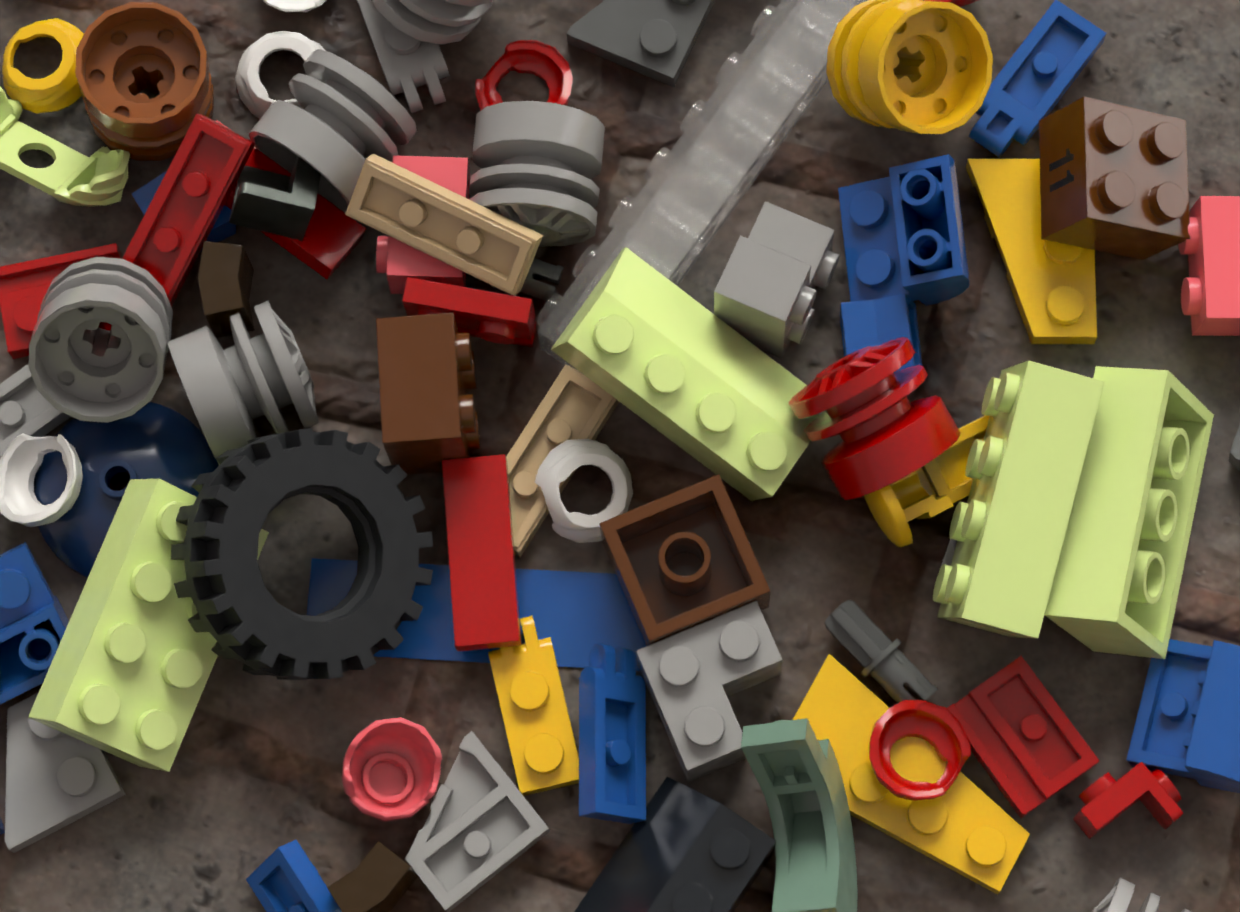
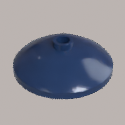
(145, 445)

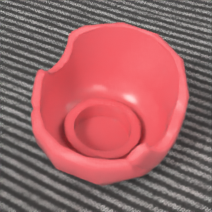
(391, 769)

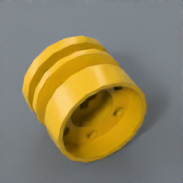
(910, 65)

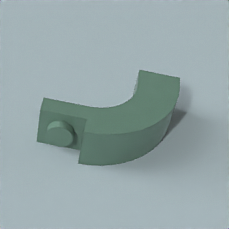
(807, 817)

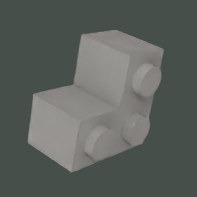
(773, 279)
(695, 675)

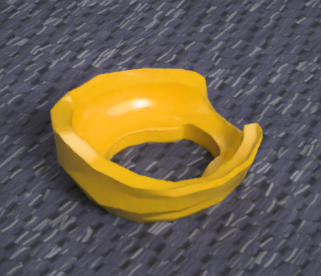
(55, 90)

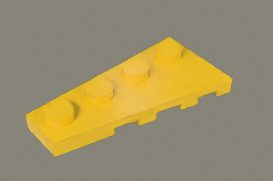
(956, 829)

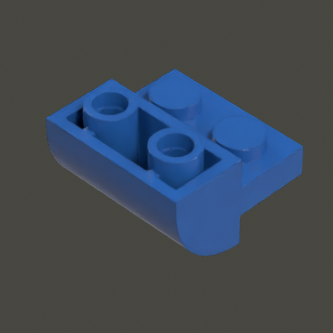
(906, 234)
(29, 623)
(1191, 715)

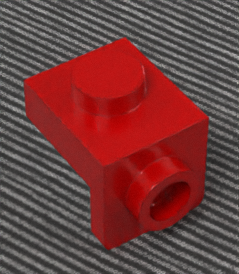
(1110, 798)

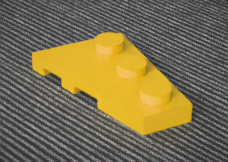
(1047, 278)

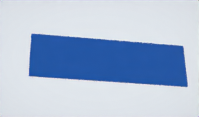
(565, 605)

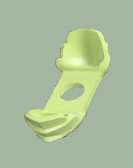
(72, 176)

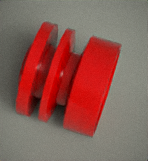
(878, 425)

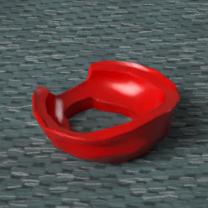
(530, 58)
(926, 722)

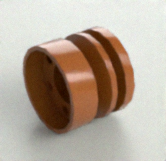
(137, 50)

